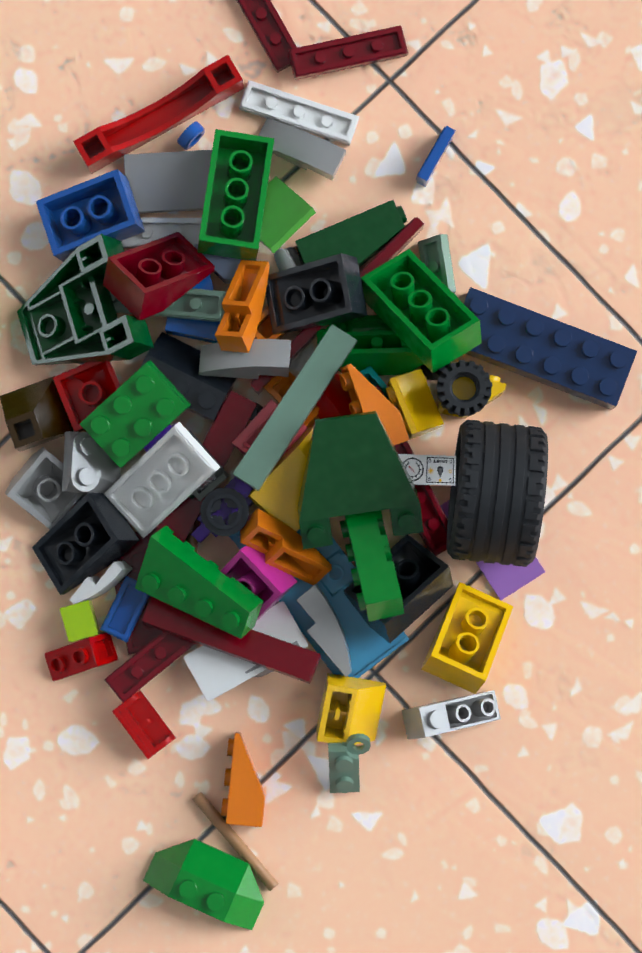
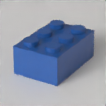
(90, 209)

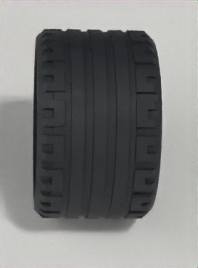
(497, 493)

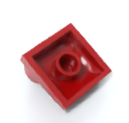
(85, 389)

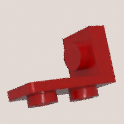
(81, 656)

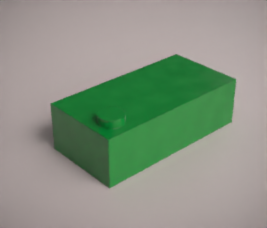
(235, 195)
(421, 310)

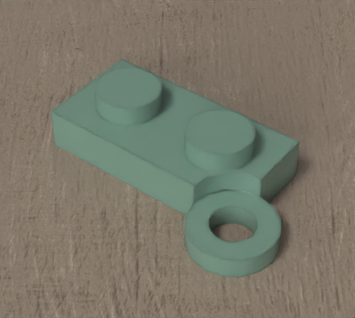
(345, 763)

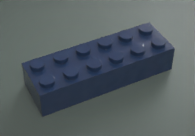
(549, 350)

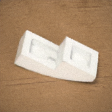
(95, 586)

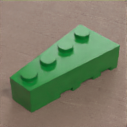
(373, 563)
(196, 586)

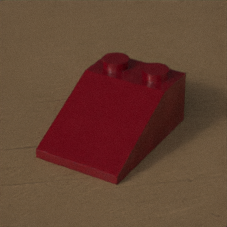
(155, 274)

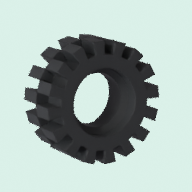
(477, 375)

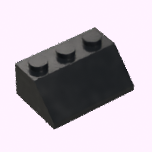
(181, 367)
(421, 581)

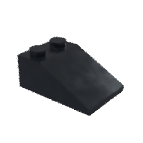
(316, 294)
(84, 542)

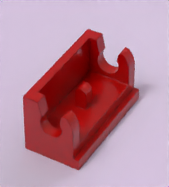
(144, 724)

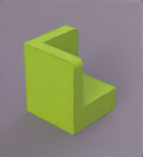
(80, 621)

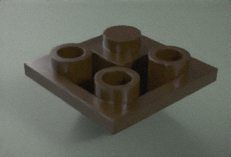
(35, 414)

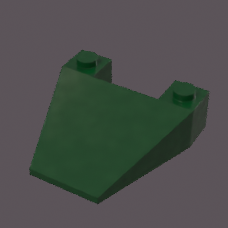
(75, 316)
(354, 472)

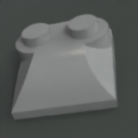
(87, 465)
(39, 488)

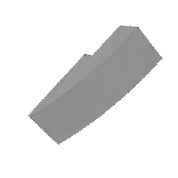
(304, 148)
(265, 358)
(327, 628)

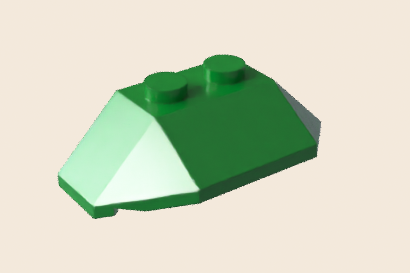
(376, 347)
(207, 882)

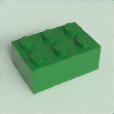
(135, 414)

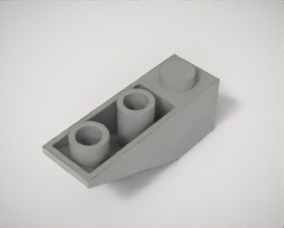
(450, 715)

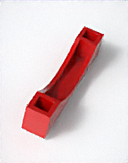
(125, 135)

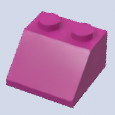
(260, 578)

